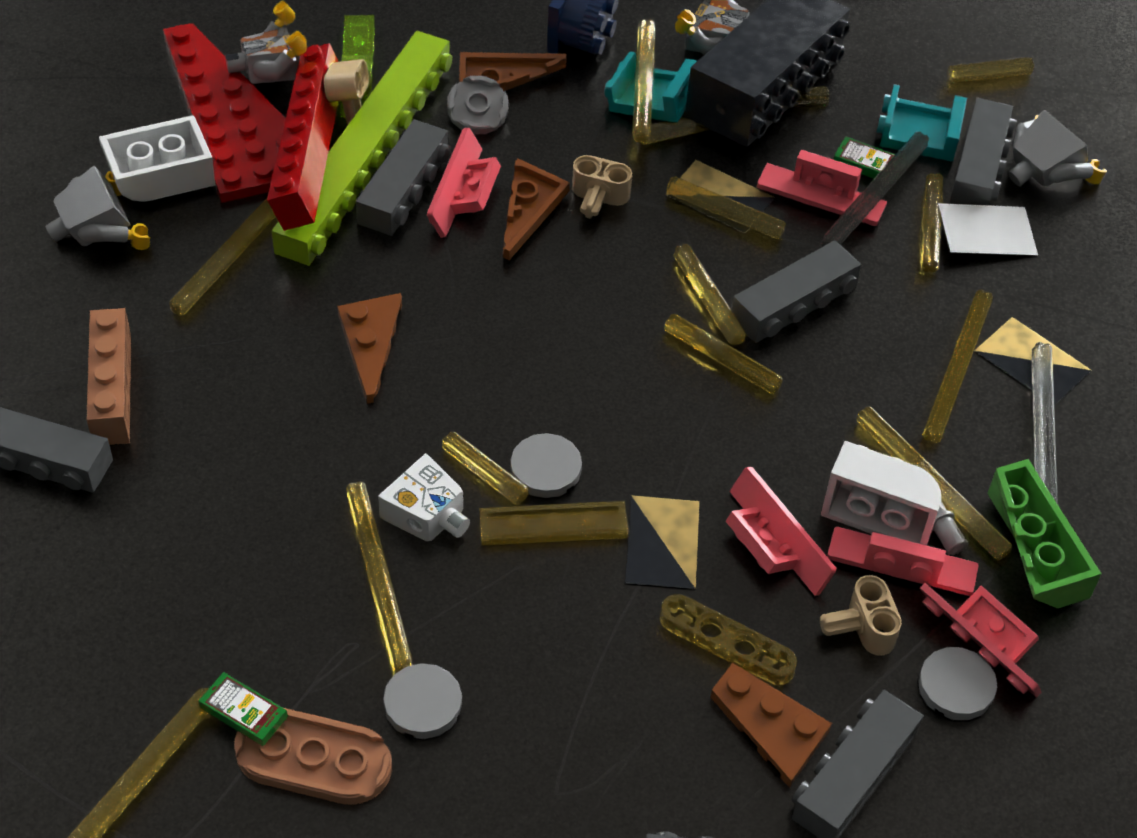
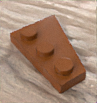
(773, 721)

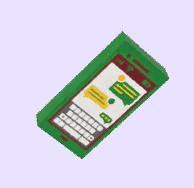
(863, 156)
(243, 709)

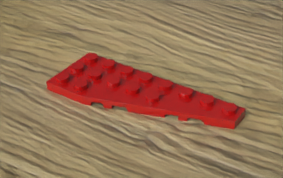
(231, 113)

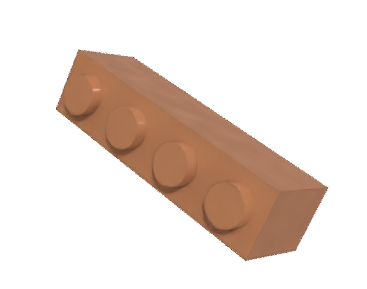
(109, 375)

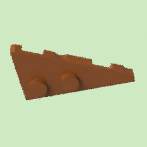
(510, 68)
(531, 201)
(368, 333)

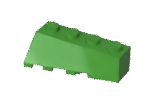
(1050, 550)

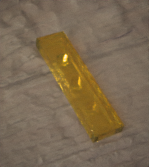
(553, 523)

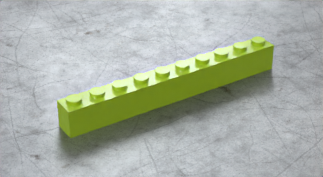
(367, 142)

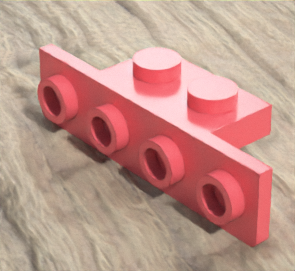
(464, 183)
(819, 184)
(775, 534)
(903, 560)
(993, 628)

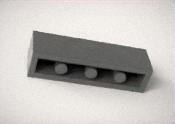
(982, 154)
(403, 177)
(796, 291)
(52, 451)
(856, 767)

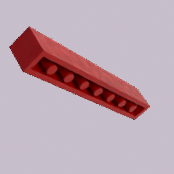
(304, 142)

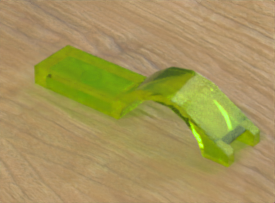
(359, 44)

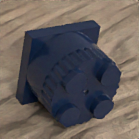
(580, 24)

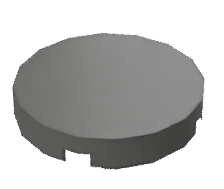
(477, 104)
(546, 464)
(957, 683)
(422, 700)

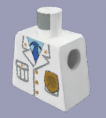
(424, 501)

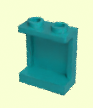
(668, 90)
(909, 117)

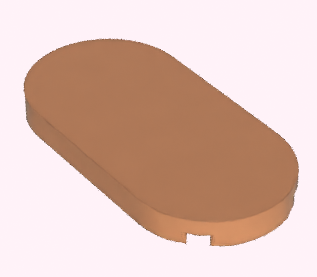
(318, 759)

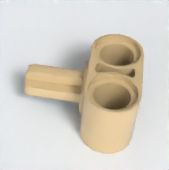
(347, 83)
(600, 183)
(867, 616)

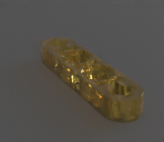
(730, 634)

